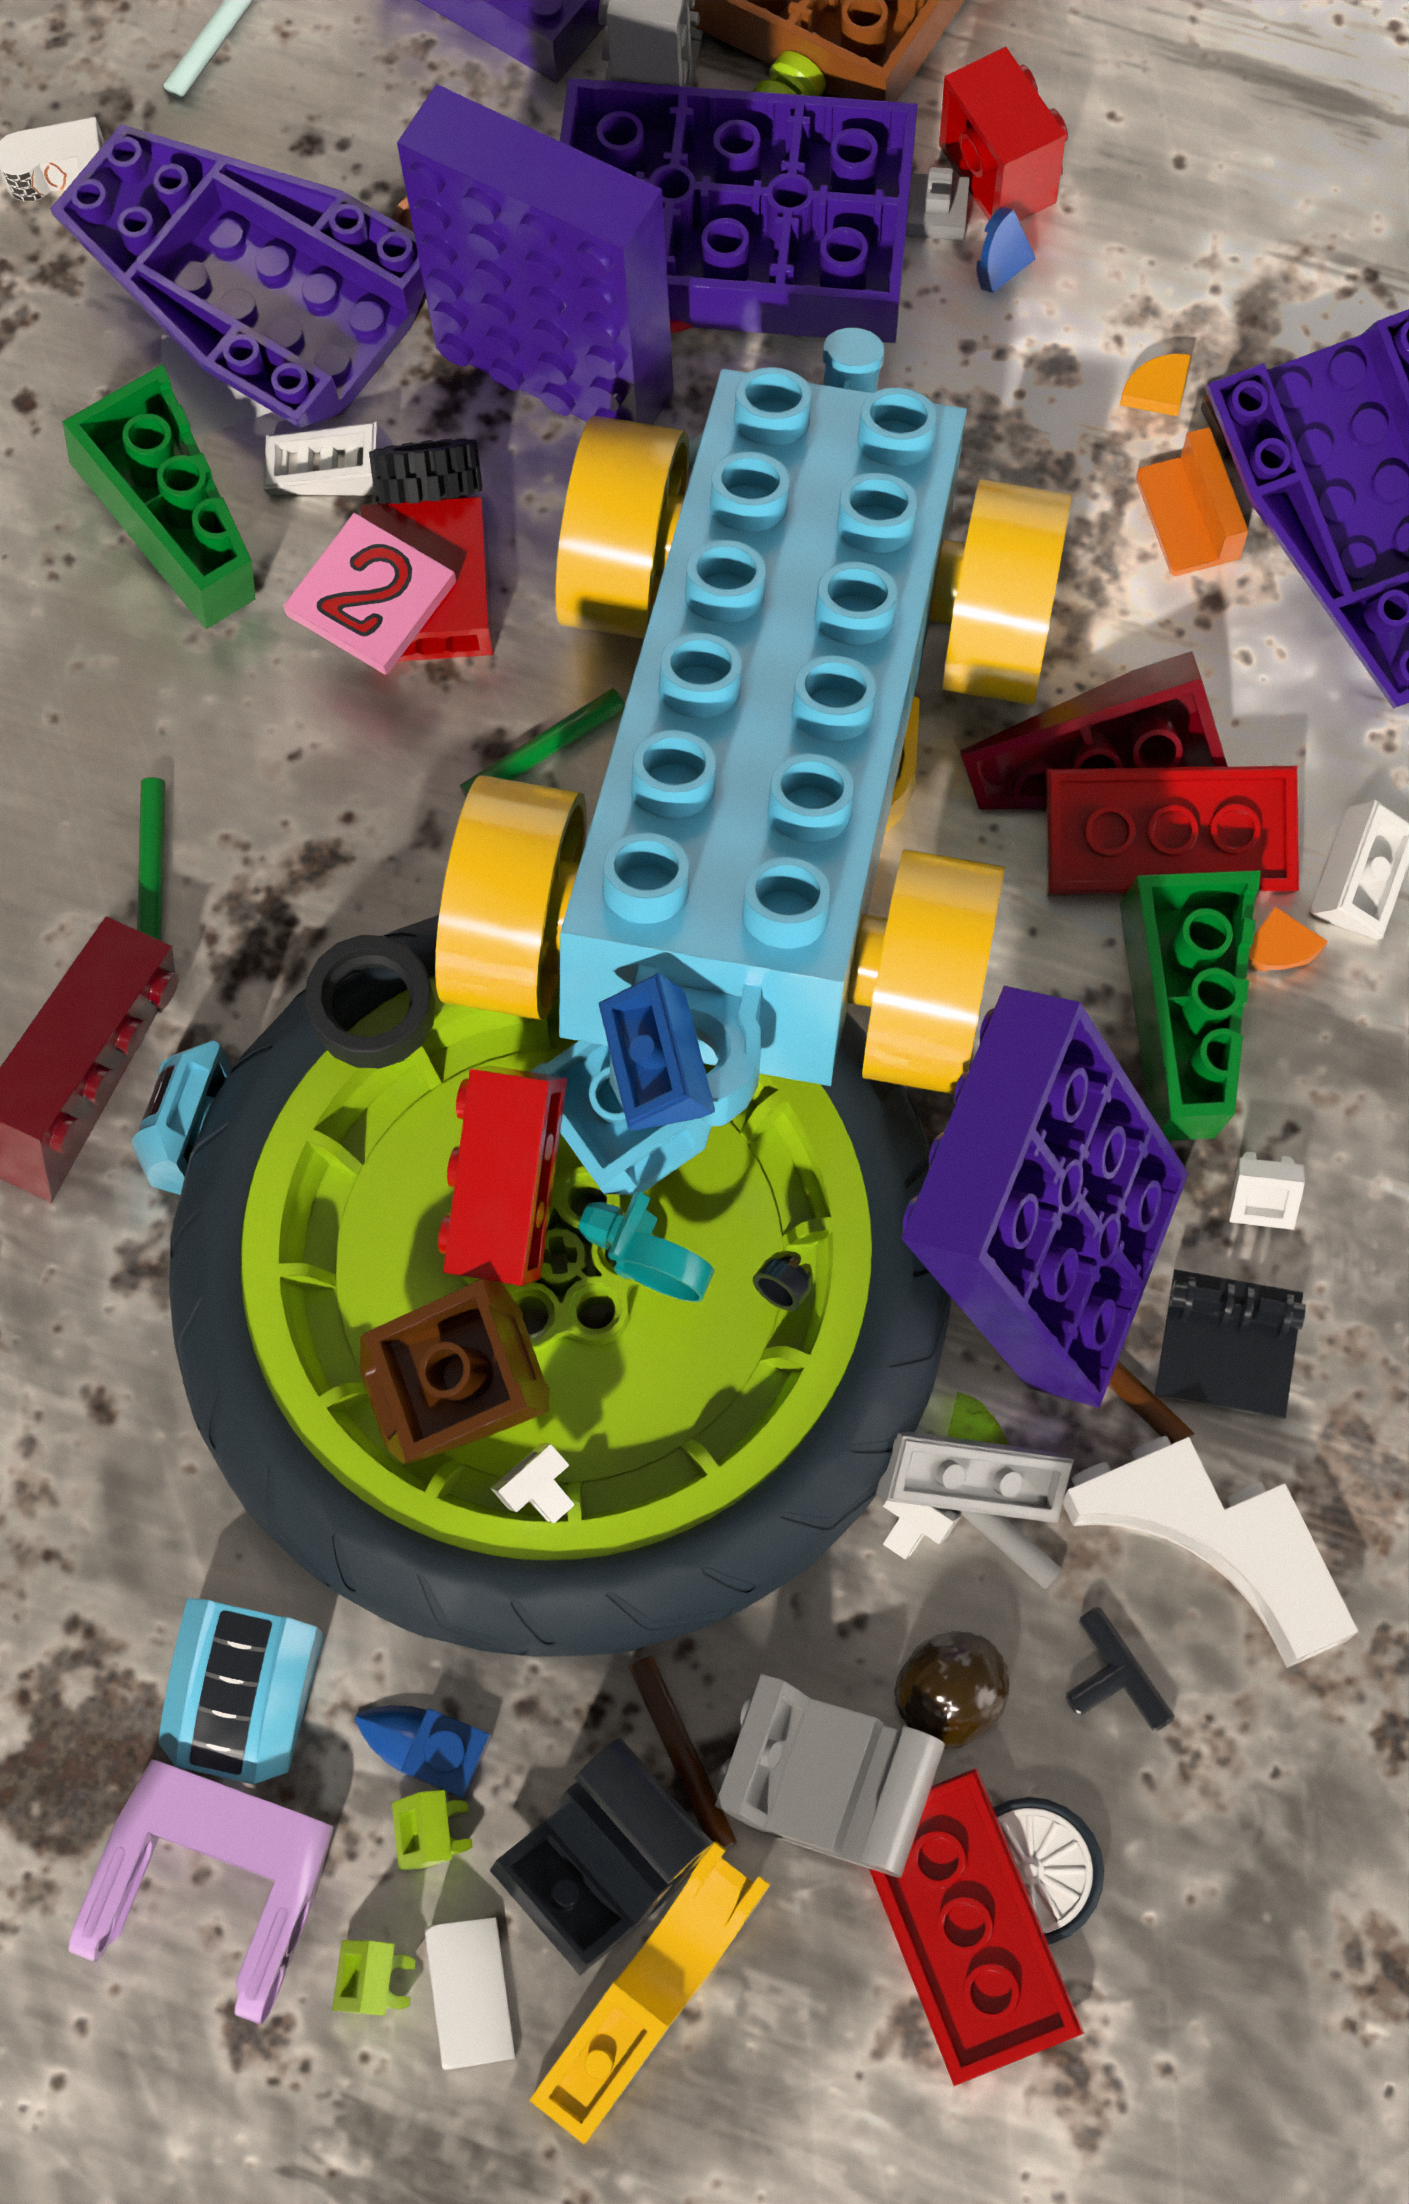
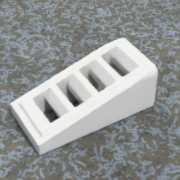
(352, 440)

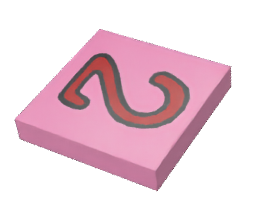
(370, 593)

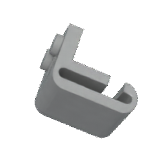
(828, 1777)

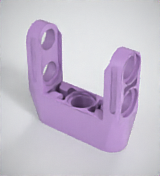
(224, 1827)

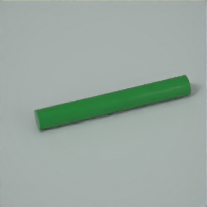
(552, 739)
(151, 857)

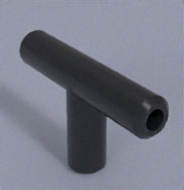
(1120, 1673)

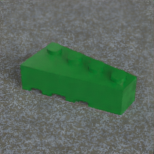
(160, 489)
(1189, 990)

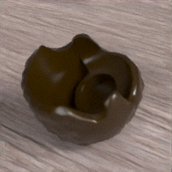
(953, 1687)

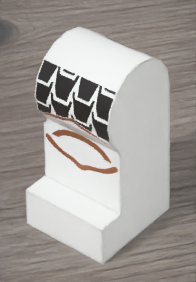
(47, 157)

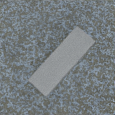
(976, 1477)

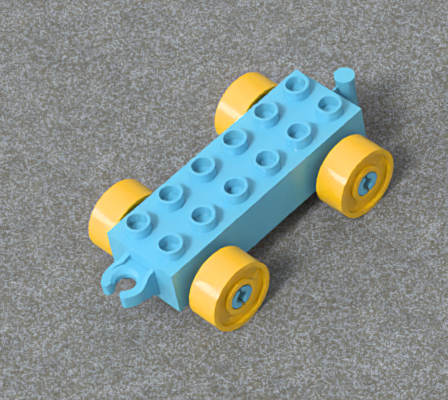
(763, 734)

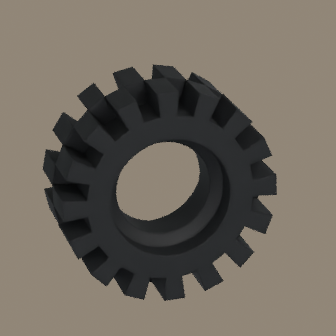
(425, 471)

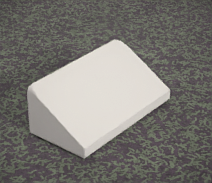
(1364, 870)
(469, 1993)

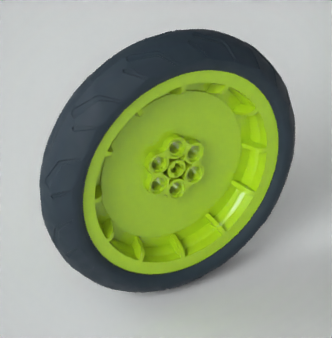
(698, 1436)

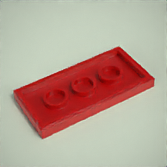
(1169, 821)
(975, 1937)

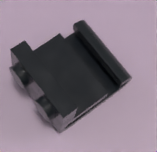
(603, 1857)

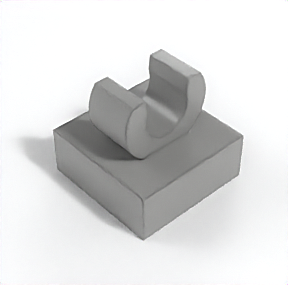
(938, 205)

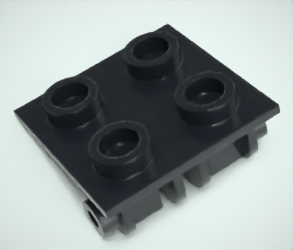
(1229, 1343)

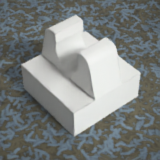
(1267, 1192)
(534, 1483)
(915, 1523)

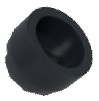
(784, 1280)

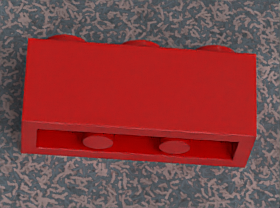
(502, 1174)

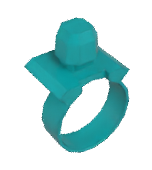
(642, 1256)

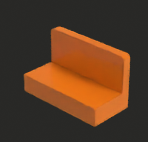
(1193, 507)

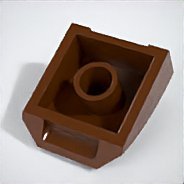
(452, 1372)

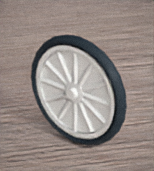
(1056, 1861)

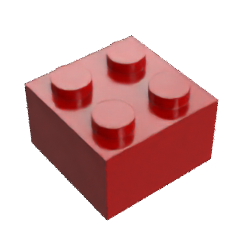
(1002, 135)

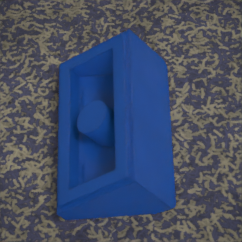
(656, 1054)

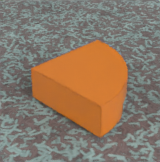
(1283, 944)

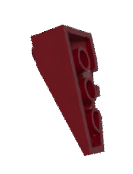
(1134, 721)

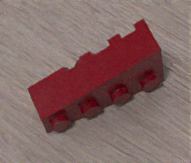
(78, 1053)

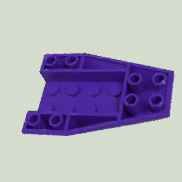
(249, 268)
(1330, 478)

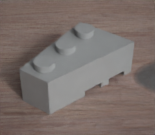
(651, 41)

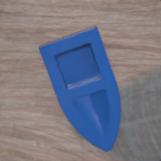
(425, 1745)

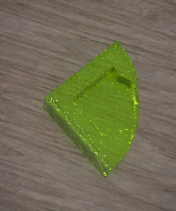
(974, 1422)

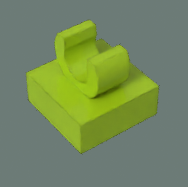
(423, 1830)
(365, 1978)

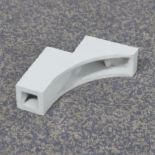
(1253, 1544)

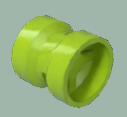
(793, 75)

